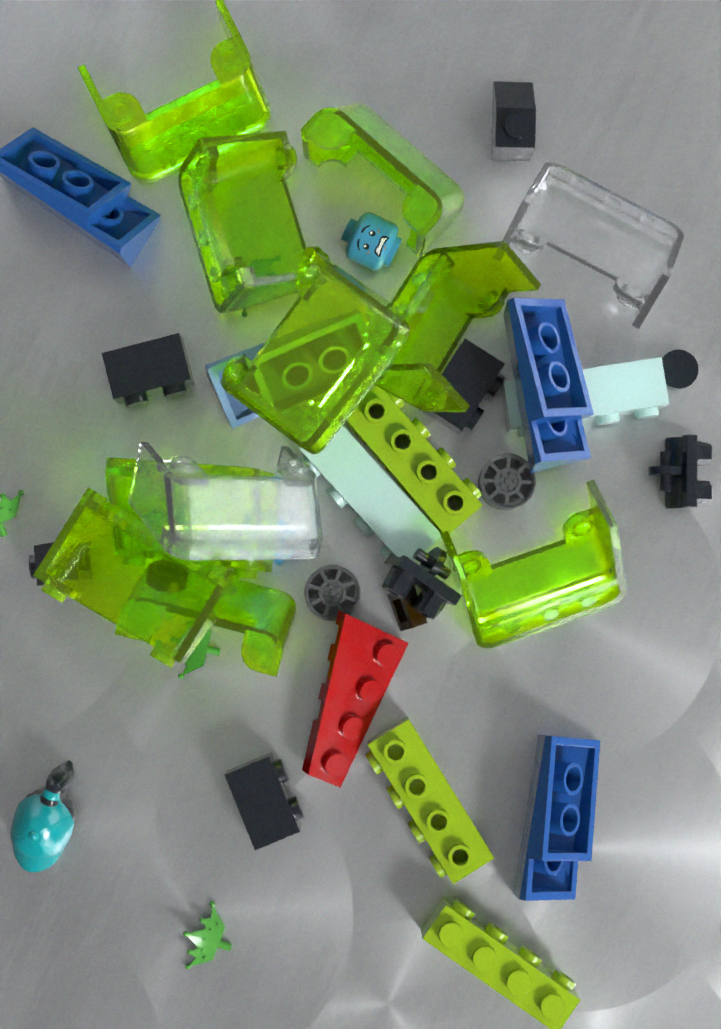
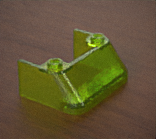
(161, 140)
(439, 303)
(544, 584)

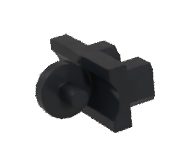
(679, 472)
(406, 573)

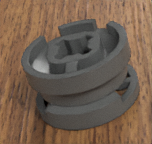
(506, 482)
(332, 590)

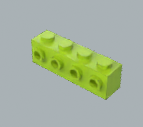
(413, 461)
(429, 800)
(500, 964)

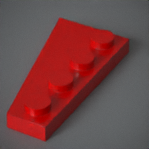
(355, 685)

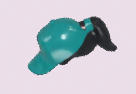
(44, 822)

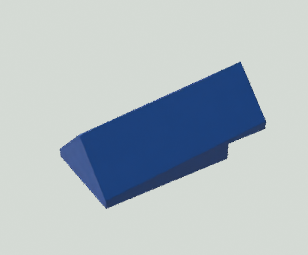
(78, 193)
(547, 382)
(558, 818)

